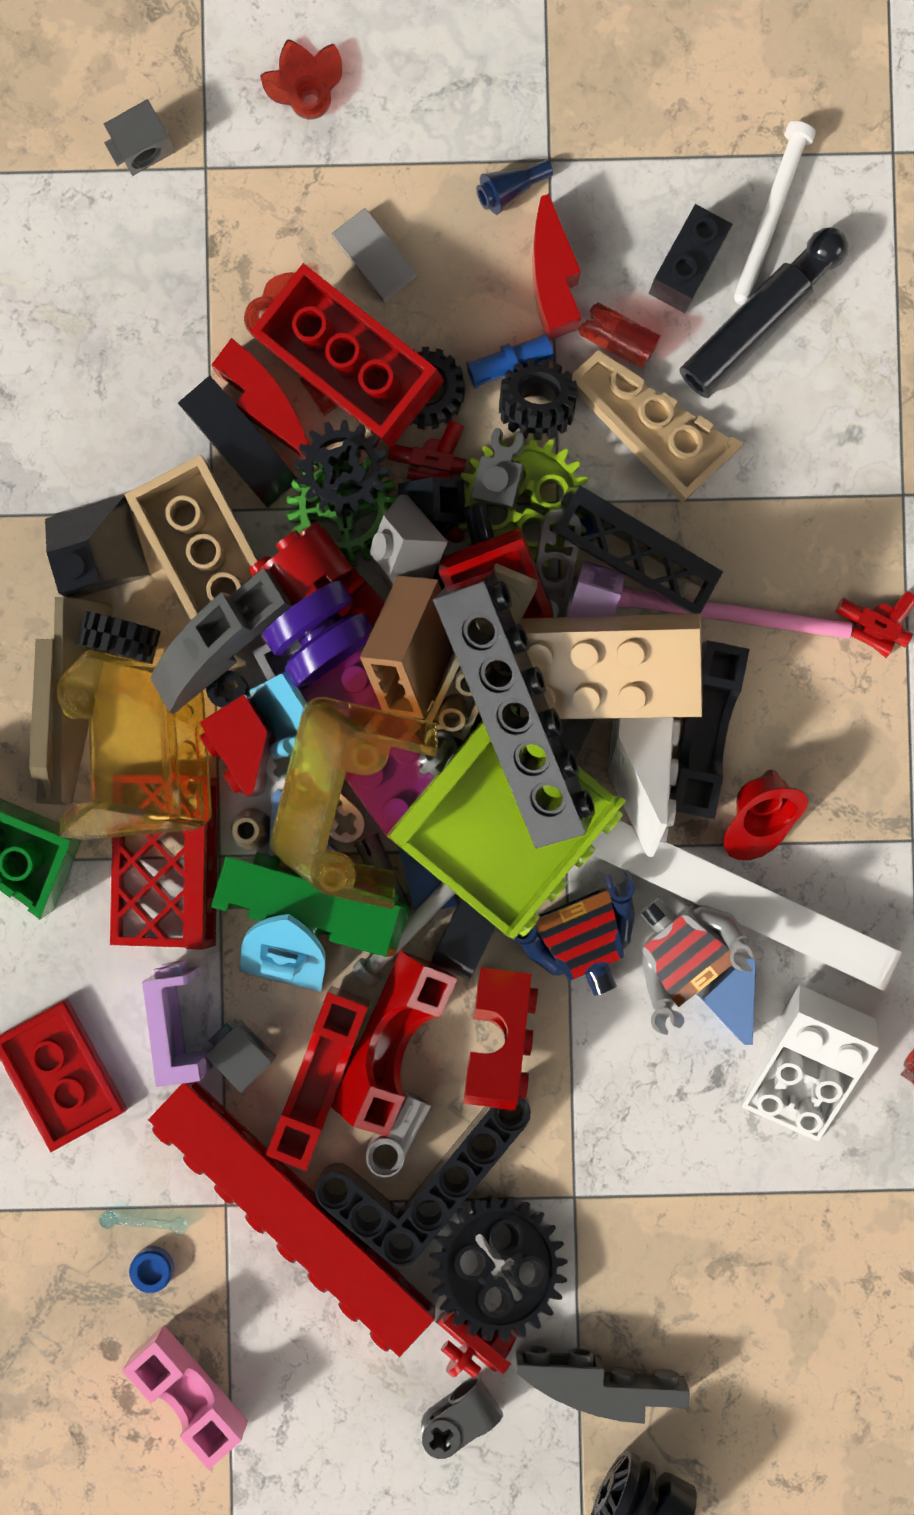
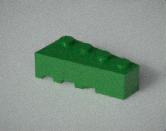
(33, 858)
(276, 890)

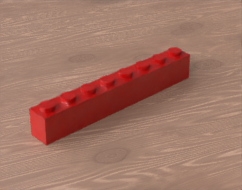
(290, 1213)

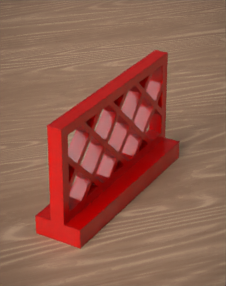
(198, 893)

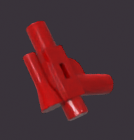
(434, 458)
(881, 624)

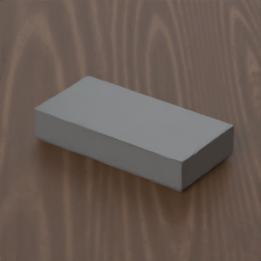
(374, 255)

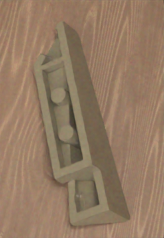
(55, 738)

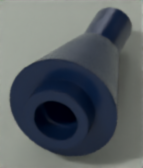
(502, 188)

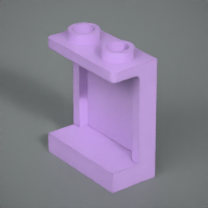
(165, 1028)

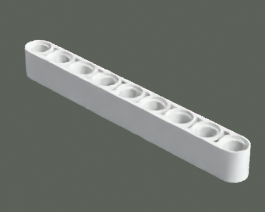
(751, 906)

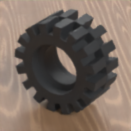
(537, 382)
(452, 395)
(118, 637)

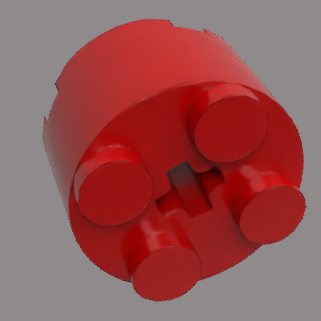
(306, 562)

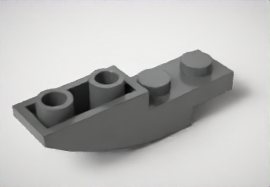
(216, 634)
(582, 1384)

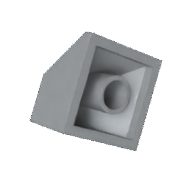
(406, 543)

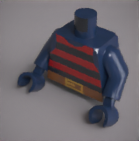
(585, 935)

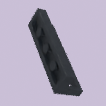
(642, 539)

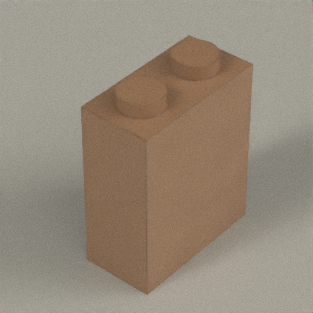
(407, 648)

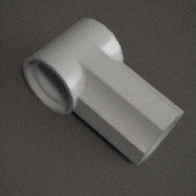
(401, 1135)

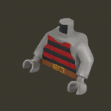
(688, 955)

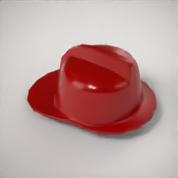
(764, 816)

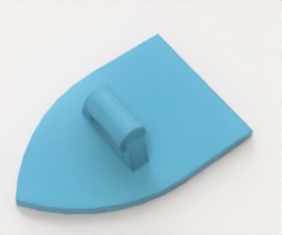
(281, 708)
(284, 952)

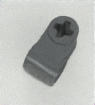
(464, 1413)

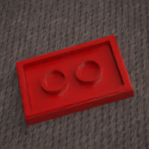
(59, 1075)

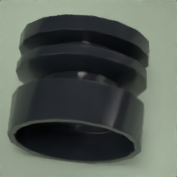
(634, 1490)

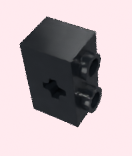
(690, 258)

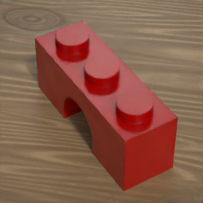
(497, 1077)

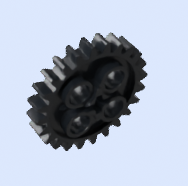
(468, 1292)

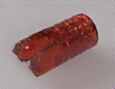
(619, 335)

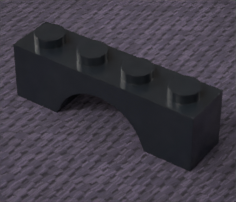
(704, 737)

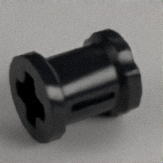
(217, 686)

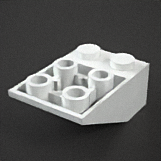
(644, 774)
(811, 1063)

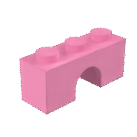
(207, 1415)

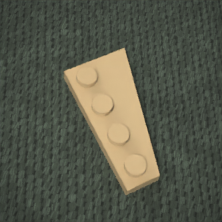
(665, 437)

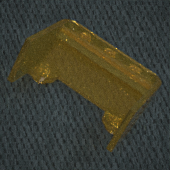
(328, 742)

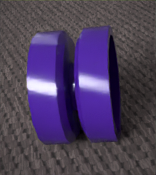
(318, 632)

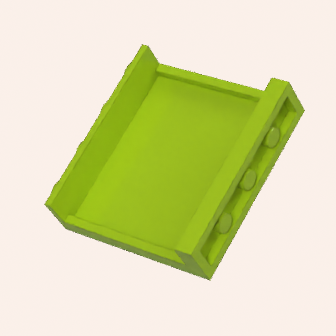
(477, 841)

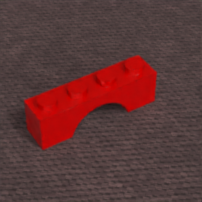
(318, 1078)
(372, 1084)

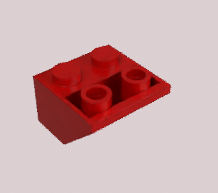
(242, 741)

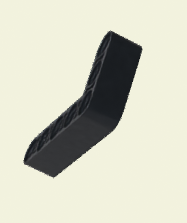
(434, 1187)

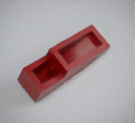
(554, 273)
(261, 396)

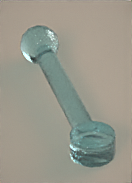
(110, 1218)

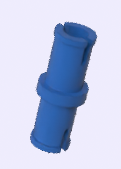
(497, 364)

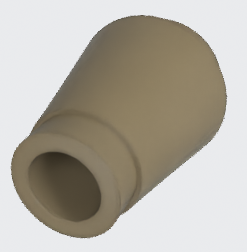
(261, 824)

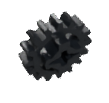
(325, 460)

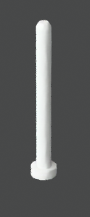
(799, 135)

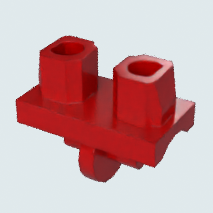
(490, 1353)

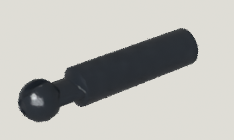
(763, 313)

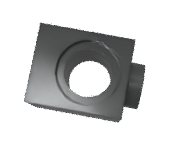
(138, 138)
(239, 1054)

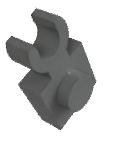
(500, 477)

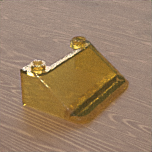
(143, 760)

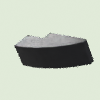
(238, 441)

